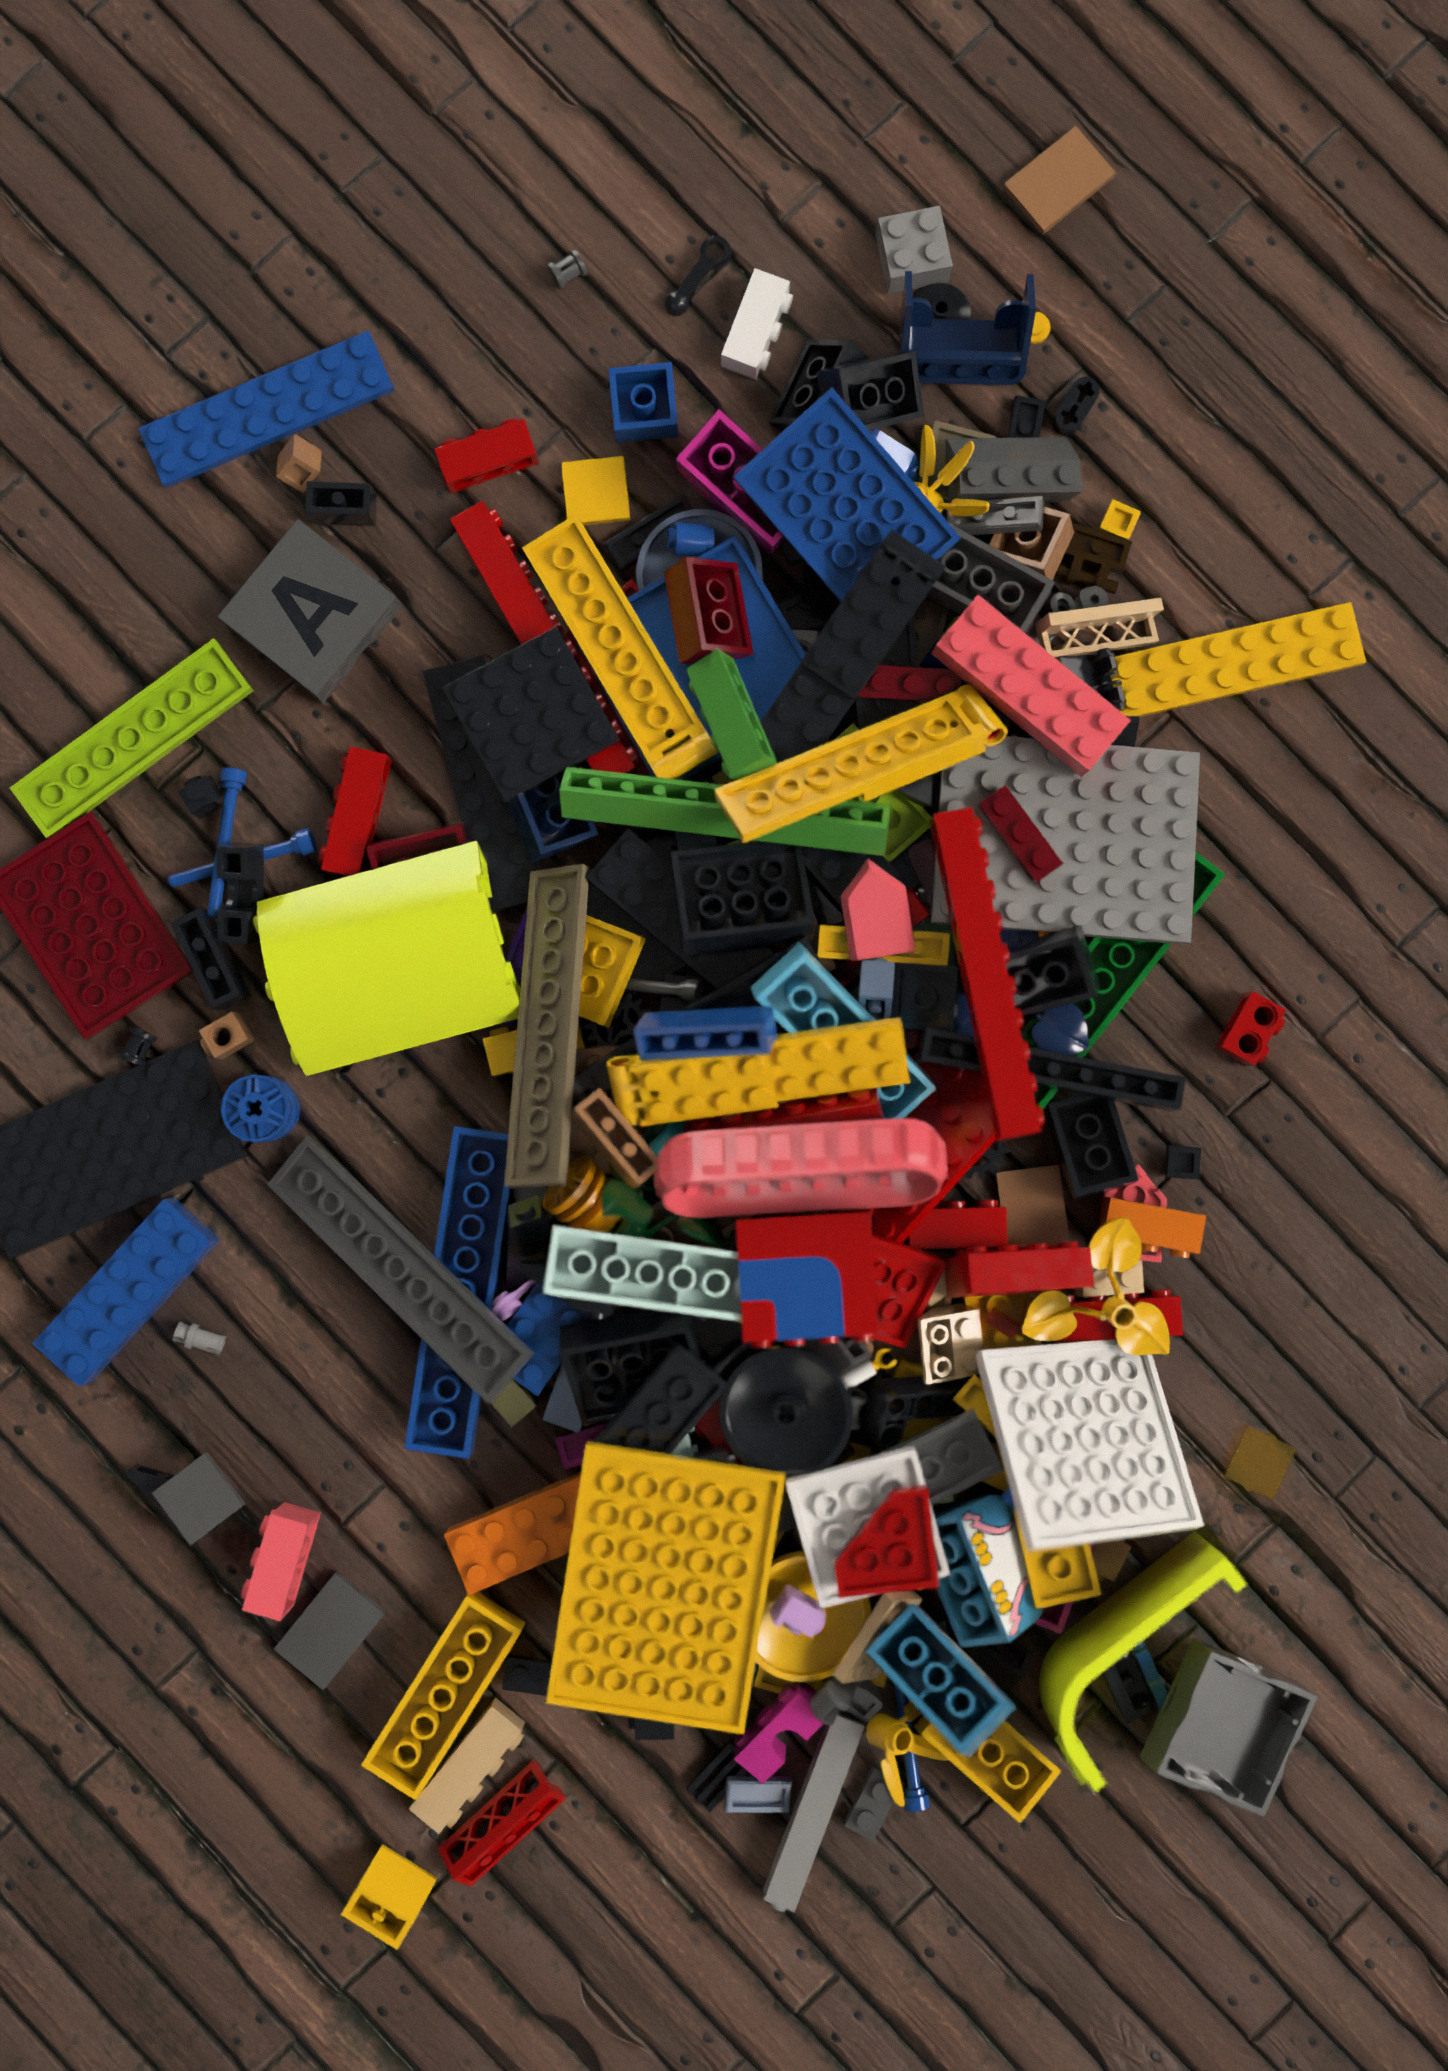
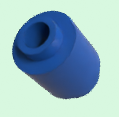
(690, 538)

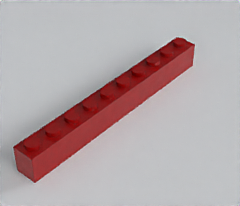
(525, 606)
(985, 974)

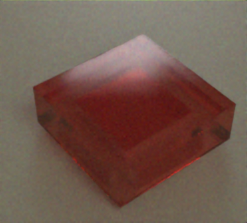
(1003, 1322)

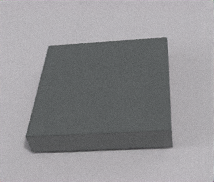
(198, 1498)

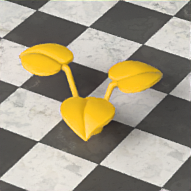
(1139, 1327)

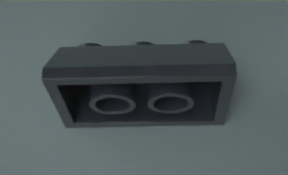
(803, 385)

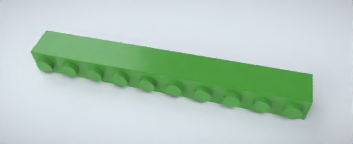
(693, 809)

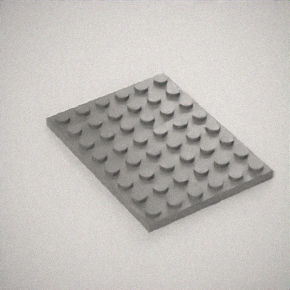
(1116, 829)

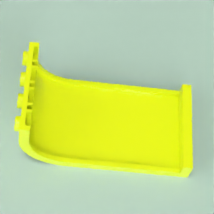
(1116, 1629)

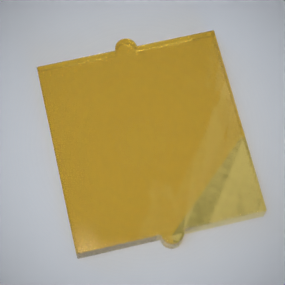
(1260, 1462)

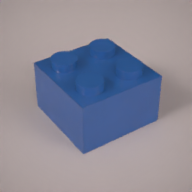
(643, 402)

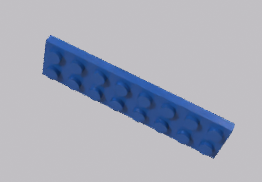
(266, 409)

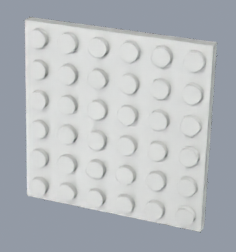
(1087, 1443)

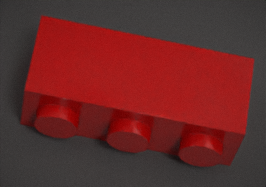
(486, 455)

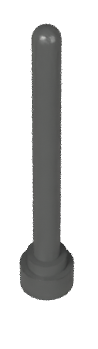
(688, 990)

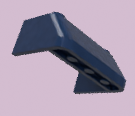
(968, 349)

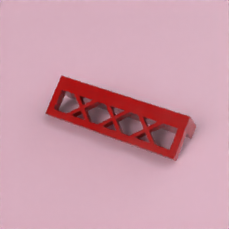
(503, 1835)

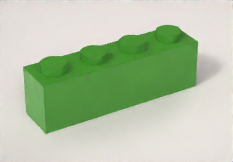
(730, 715)

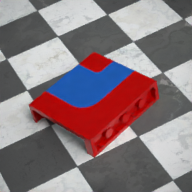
(807, 1278)

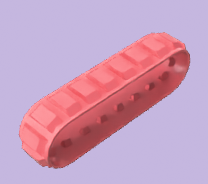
(800, 1168)

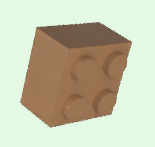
(1042, 548)

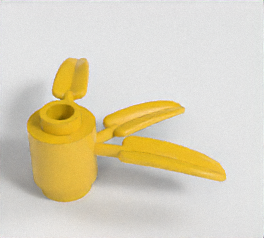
(957, 507)
(896, 1738)

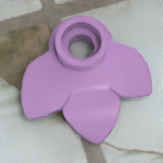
(507, 1304)

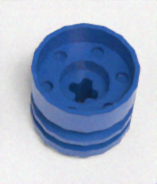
(279, 1108)

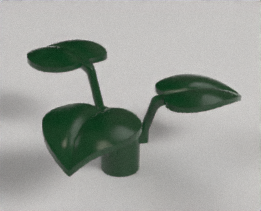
(624, 1202)

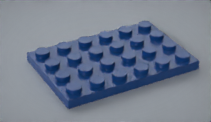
(839, 495)

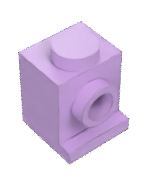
(798, 1612)

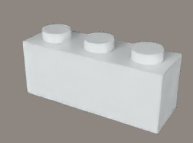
(756, 324)

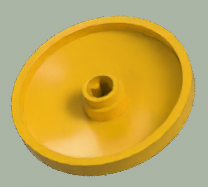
(800, 1656)

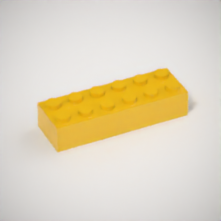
(443, 1694)

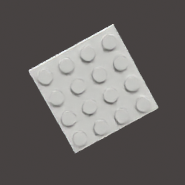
(839, 1501)

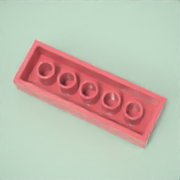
(1030, 686)

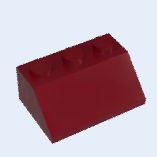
(707, 609)
(415, 844)

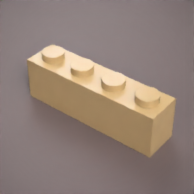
(467, 1766)

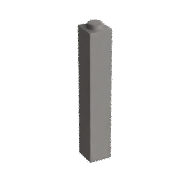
(812, 1812)

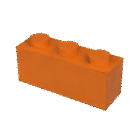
(1159, 1226)

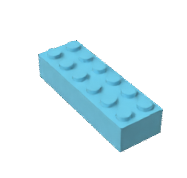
(812, 999)

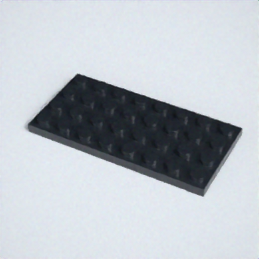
(111, 1148)

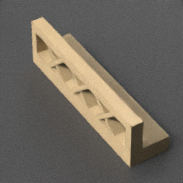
(1101, 616)

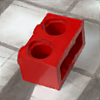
(1244, 1024)

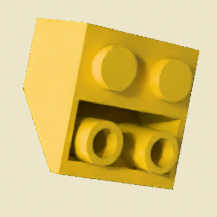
(389, 1896)

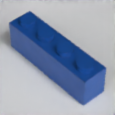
(706, 1033)

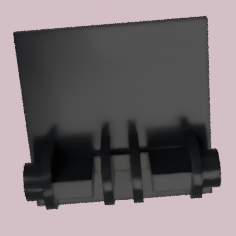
(1096, 673)

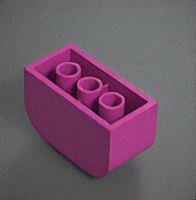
(709, 468)

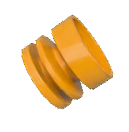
(581, 1198)

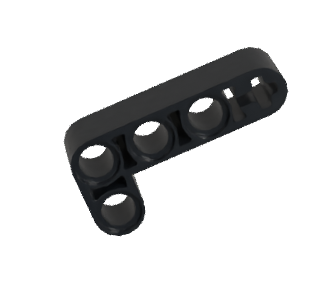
(907, 1398)

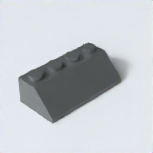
(1016, 469)

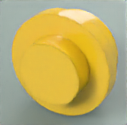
(1040, 328)

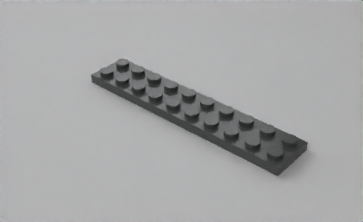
(400, 1270)

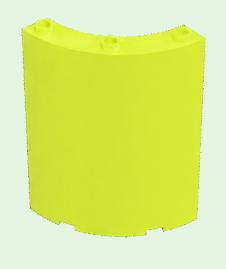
(386, 959)

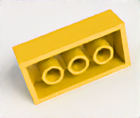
(1002, 1766)

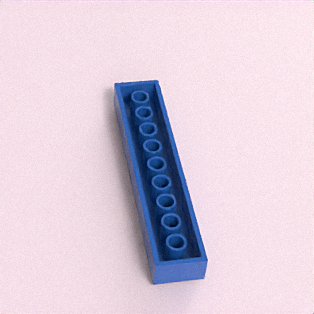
(472, 1249)

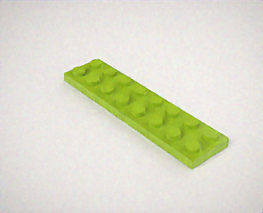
(131, 739)

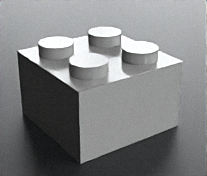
(916, 244)

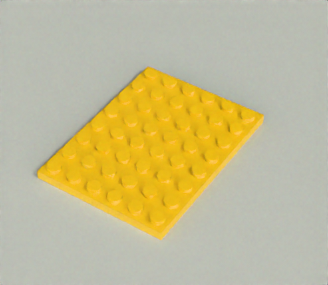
(665, 1587)

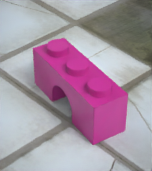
(759, 1747)

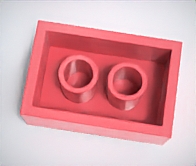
(280, 1561)

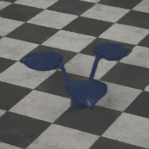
(1060, 1028)

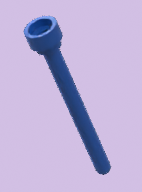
(232, 783)
(302, 843)
(915, 1797)

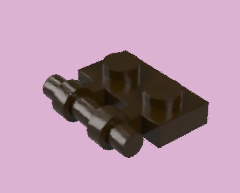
(1096, 549)

